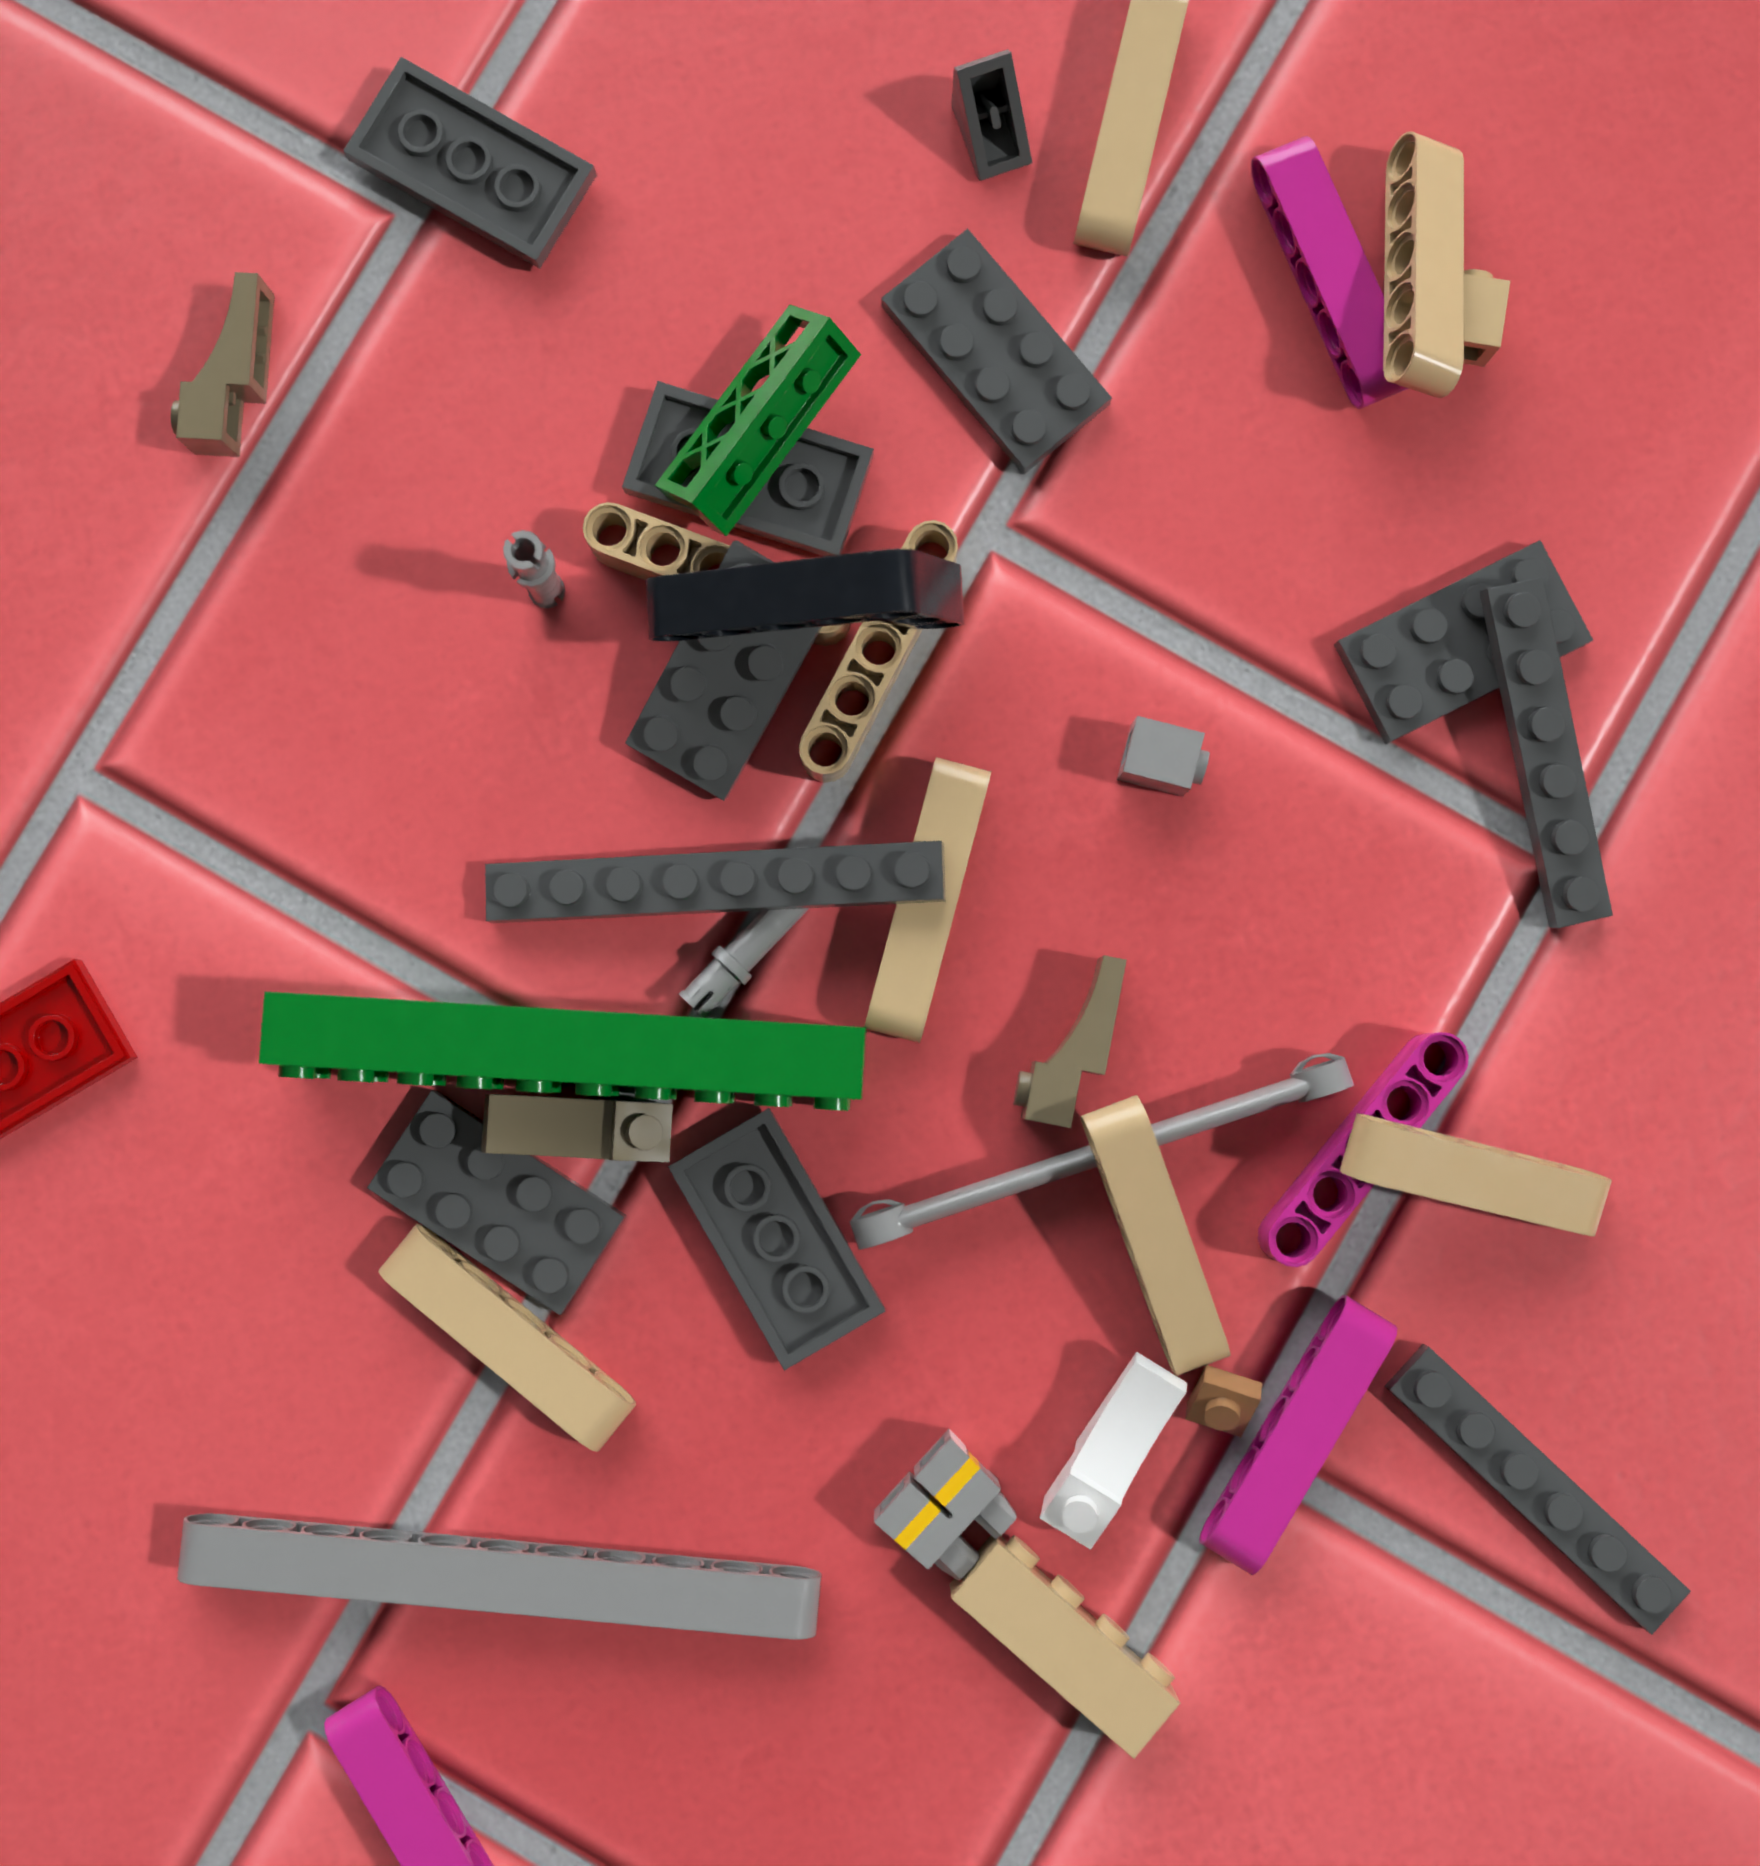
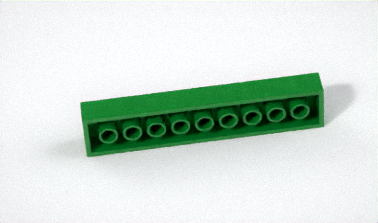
(561, 1045)

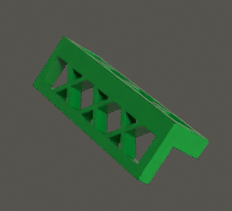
(765, 420)

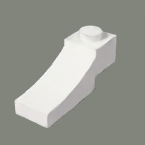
(1112, 1450)

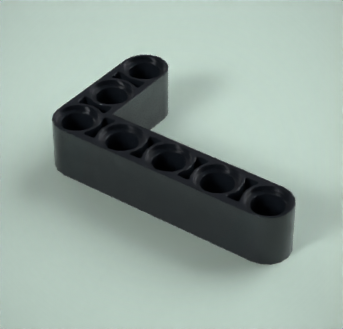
(806, 593)

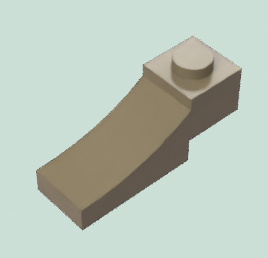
(236, 372)
(1052, 1087)
(577, 1128)

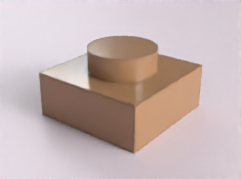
(1223, 1400)

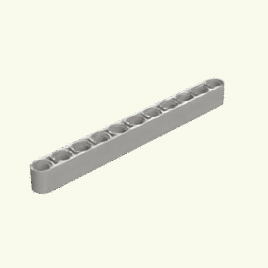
(499, 1576)

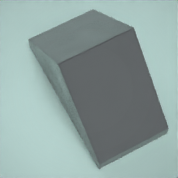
(991, 114)

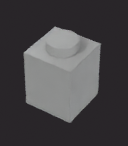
(1163, 757)

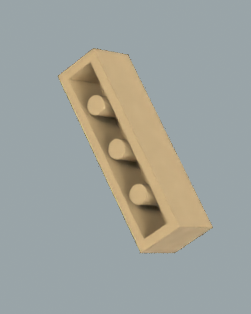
(1066, 1644)

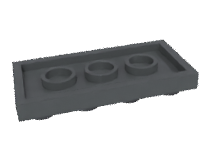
(470, 162)
(995, 351)
(801, 505)
(1439, 648)
(719, 697)
(497, 1207)
(777, 1238)

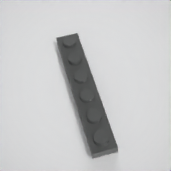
(1546, 752)
(1537, 1489)

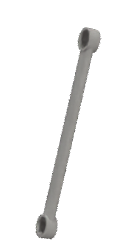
(900, 1220)

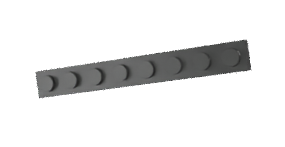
(716, 882)

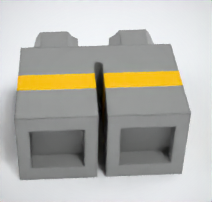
(926, 1526)

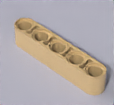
(1130, 125)
(1424, 265)
(647, 534)
(868, 678)
(922, 929)
(1474, 1175)
(1155, 1235)
(507, 1337)

